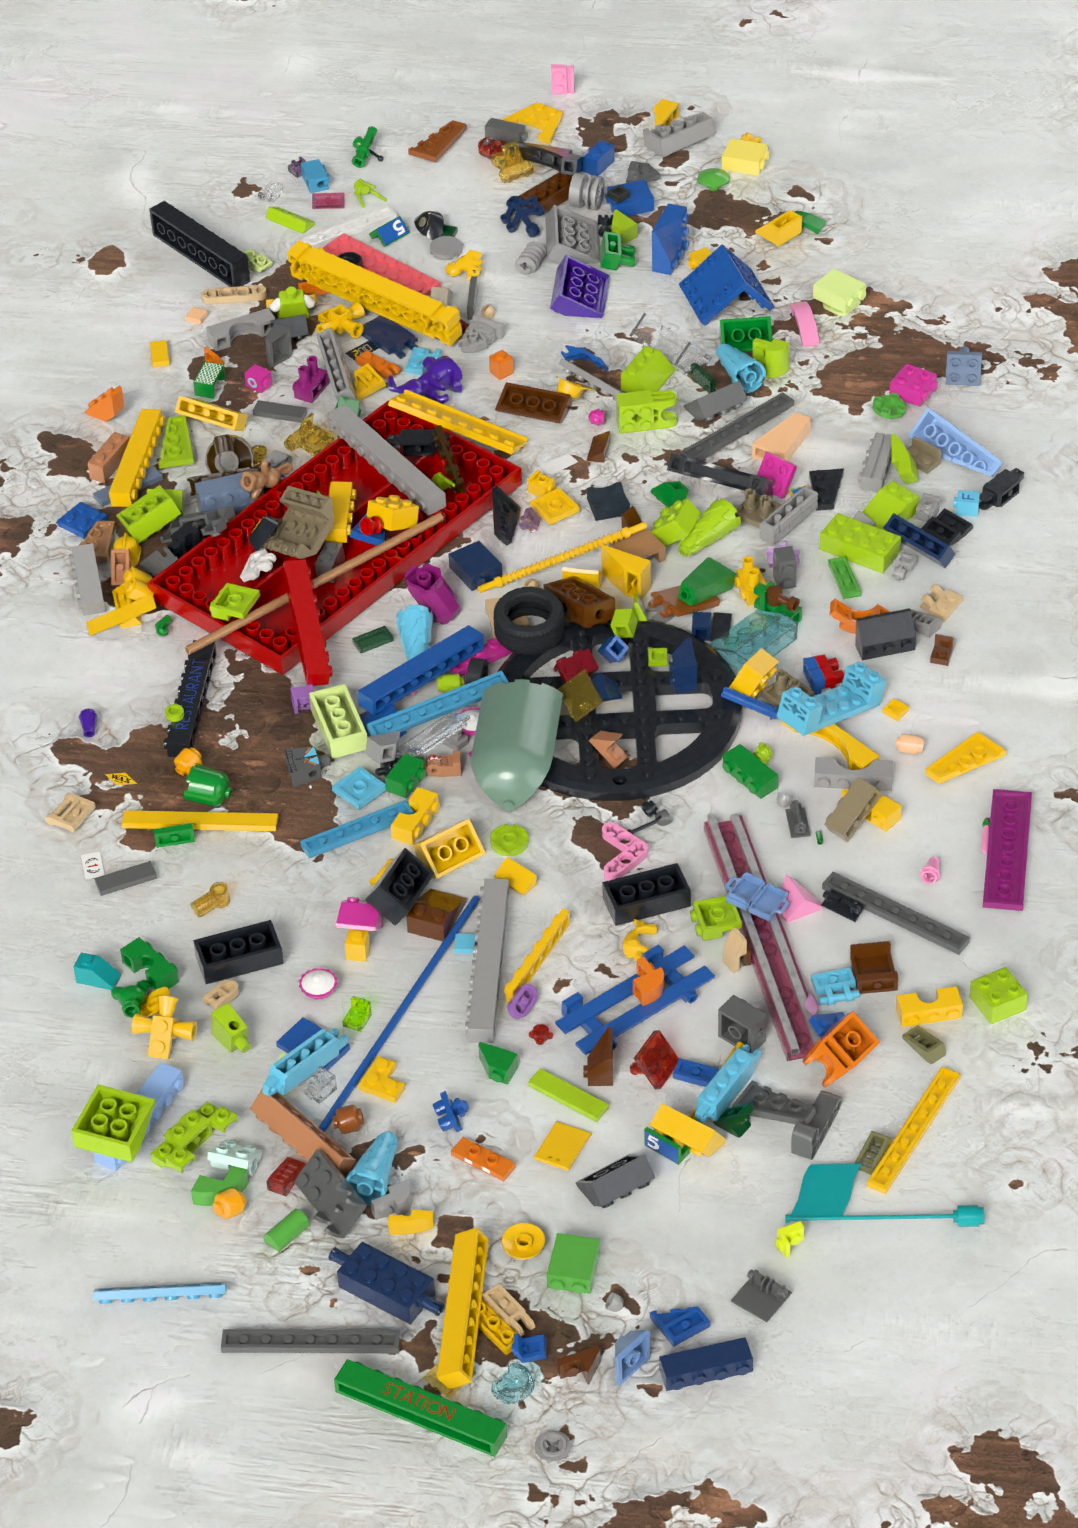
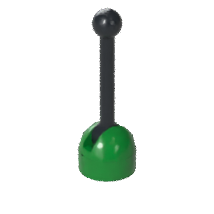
(357, 142)

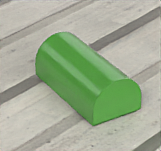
(286, 1230)

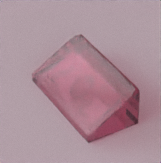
(328, 200)

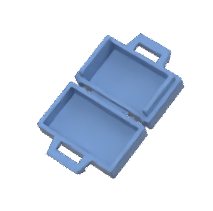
(753, 894)

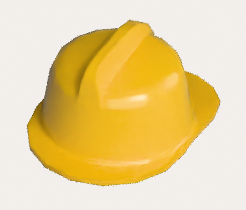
(571, 388)
(130, 543)

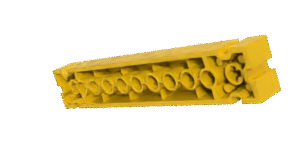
(375, 293)

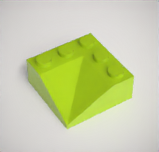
(113, 1123)

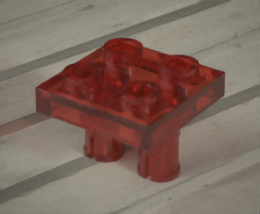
(655, 1060)

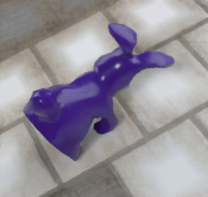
(438, 375)

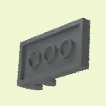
(330, 1195)

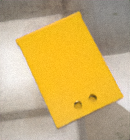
(562, 1146)

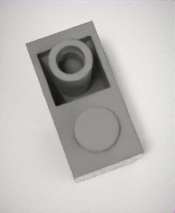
(383, 746)

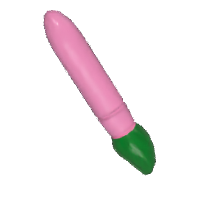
(985, 835)

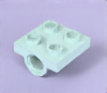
(230, 1153)

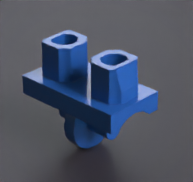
(452, 1109)

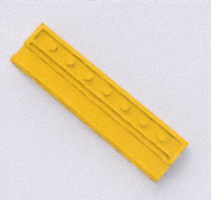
(458, 421)

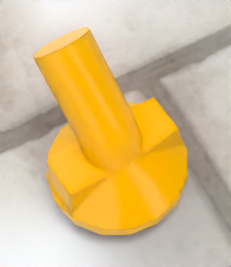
(749, 137)

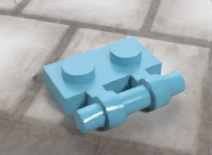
(417, 357)
(834, 981)

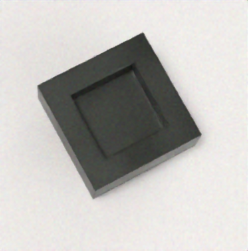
(618, 193)

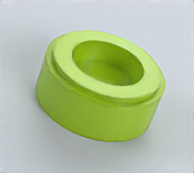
(174, 712)

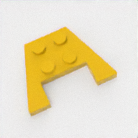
(539, 117)

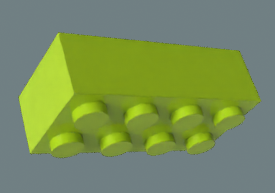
(860, 543)

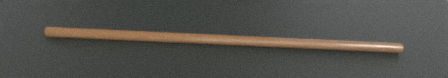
(318, 581)

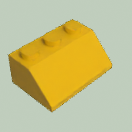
(449, 848)
(686, 1131)

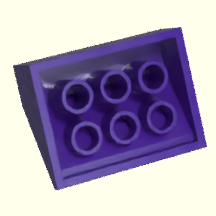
(579, 289)

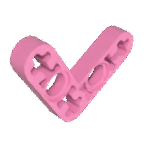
(614, 834)

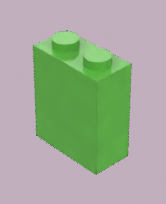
(573, 1263)

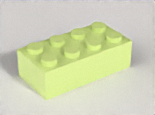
(338, 721)

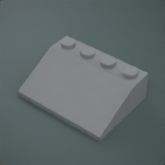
(571, 236)

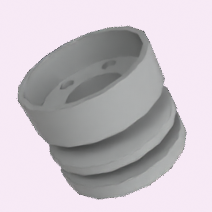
(586, 191)

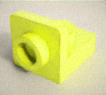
(789, 1236)

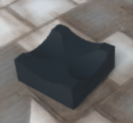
(607, 501)

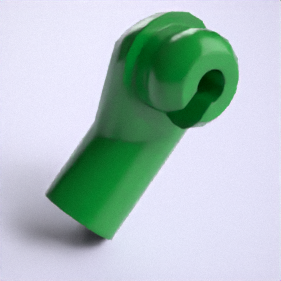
(161, 625)

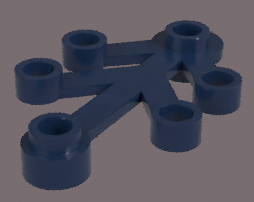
(514, 204)

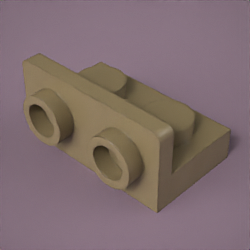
(925, 455)

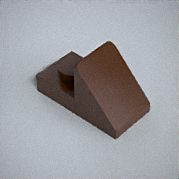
(942, 649)
(583, 1361)

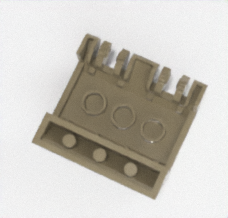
(303, 525)

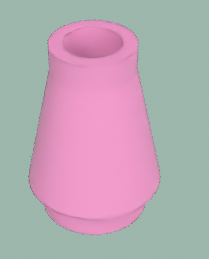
(931, 871)

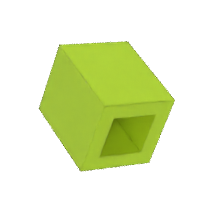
(624, 623)

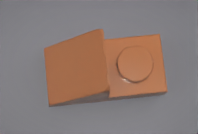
(119, 564)
(606, 744)

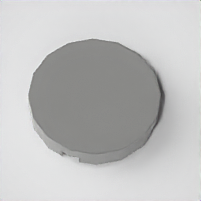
(445, 247)

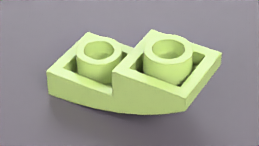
(257, 262)

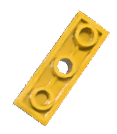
(496, 1328)

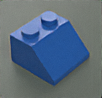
(597, 158)

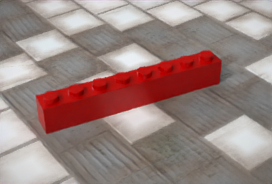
(306, 622)

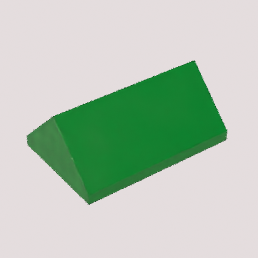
(743, 331)

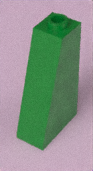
(706, 582)

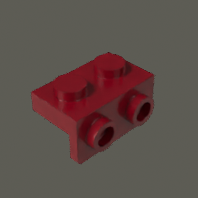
(575, 664)

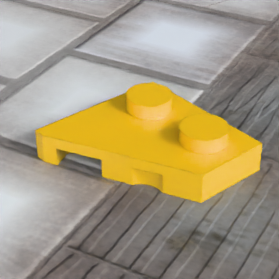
(367, 381)

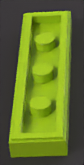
(568, 1095)

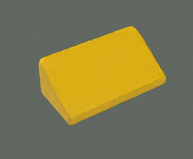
(519, 877)

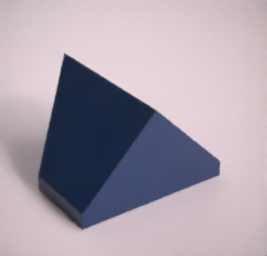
(606, 688)

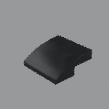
(947, 527)

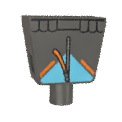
(304, 764)

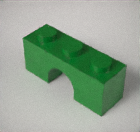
(141, 955)

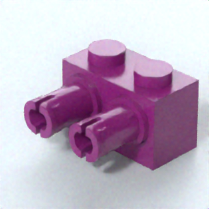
(311, 381)

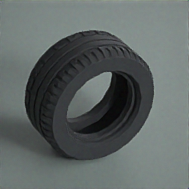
(527, 602)

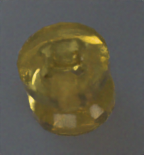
(260, 453)

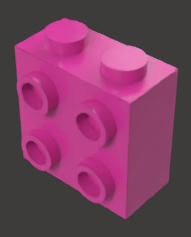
(914, 384)

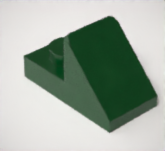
(735, 1119)

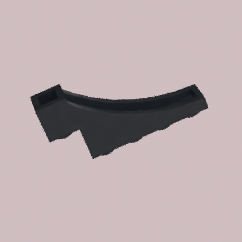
(553, 157)

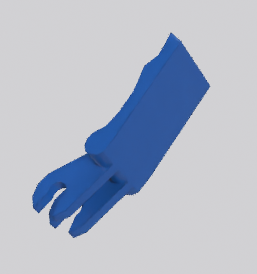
(580, 353)

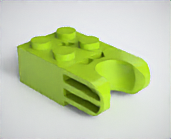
(645, 410)

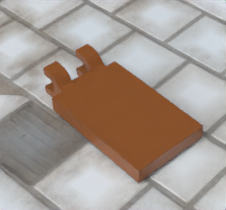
(673, 605)

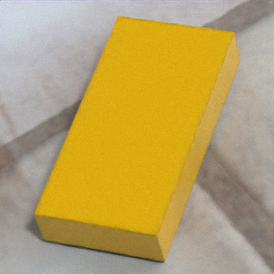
(159, 353)

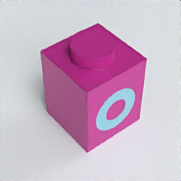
(258, 378)

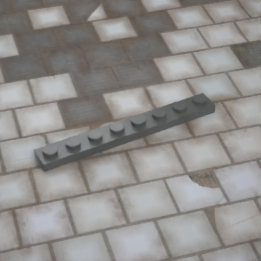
(738, 427)
(898, 913)
(310, 1341)

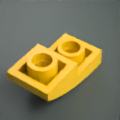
(418, 1222)

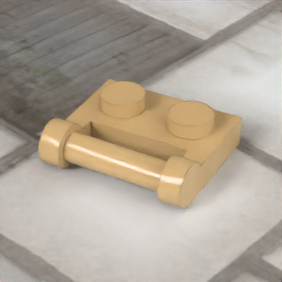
(74, 816)

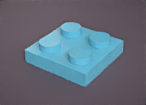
(359, 788)

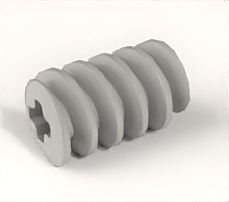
(530, 257)

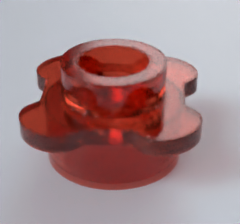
(540, 1034)

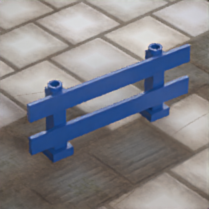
(679, 987)

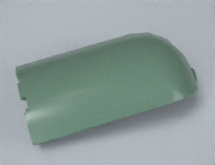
(515, 740)

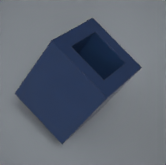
(701, 625)

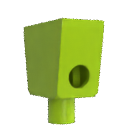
(229, 1029)

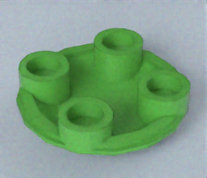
(713, 178)
(889, 406)

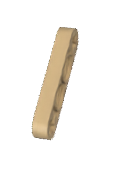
(251, 293)

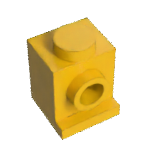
(540, 484)

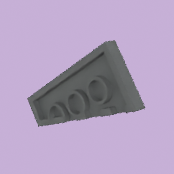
(775, 1106)

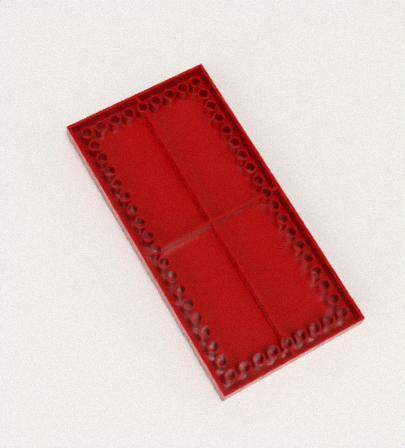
(200, 574)

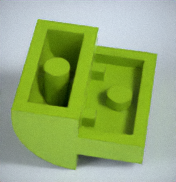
(772, 356)

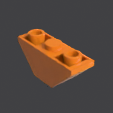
(106, 404)

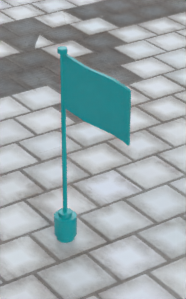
(828, 1190)

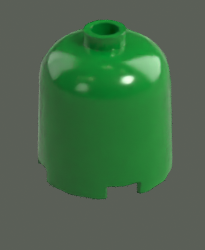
(207, 786)

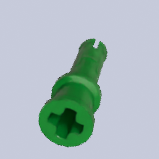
(362, 151)

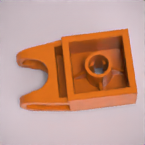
(842, 1047)

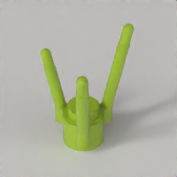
(363, 188)
(442, 482)

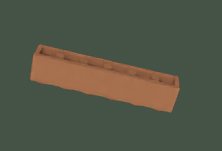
(299, 1130)

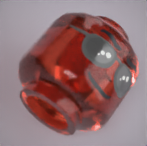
(488, 147)

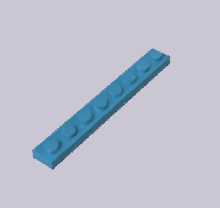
(435, 706)

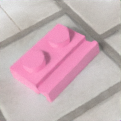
(562, 79)

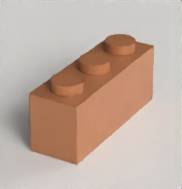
(108, 457)

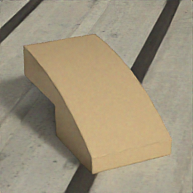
(734, 948)

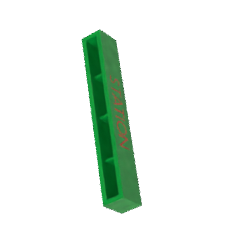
(421, 1407)

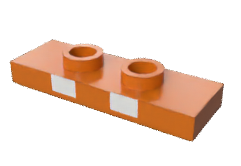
(483, 1159)

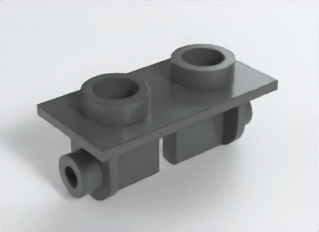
(797, 820)

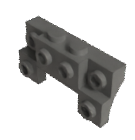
(207, 522)

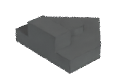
(642, 171)

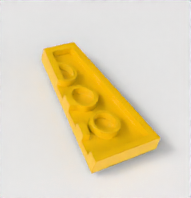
(968, 755)

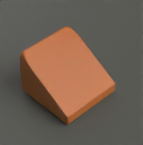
(211, 357)

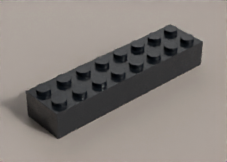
(199, 245)

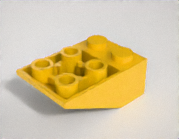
(626, 571)

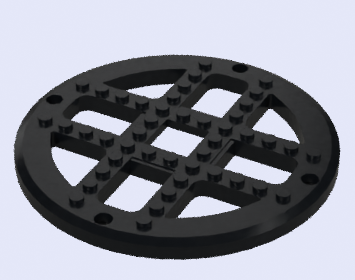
(649, 778)

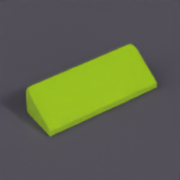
(289, 219)

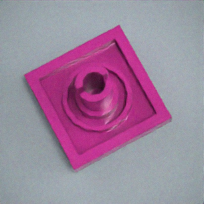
(780, 471)

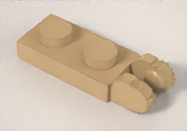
(508, 1308)

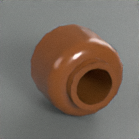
(348, 1119)

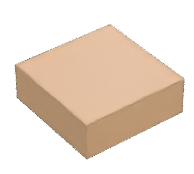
(196, 315)

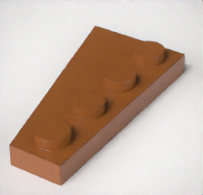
(439, 142)

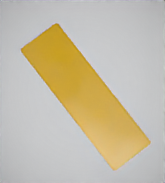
(121, 615)

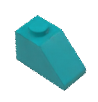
(95, 972)

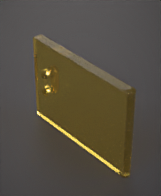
(579, 694)

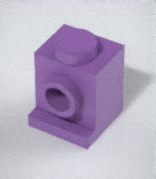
(300, 697)

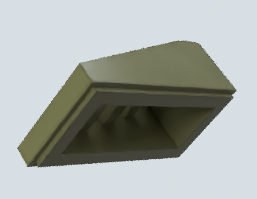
(925, 1045)
(873, 1138)

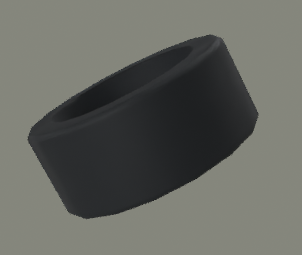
(476, 669)

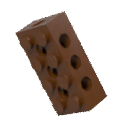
(582, 601)

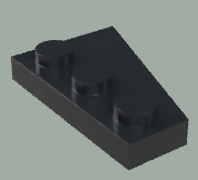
(827, 485)
(504, 515)

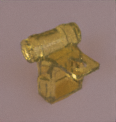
(511, 163)
(309, 437)

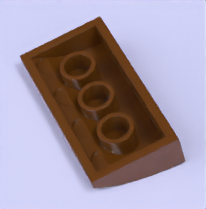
(551, 191)
(534, 403)

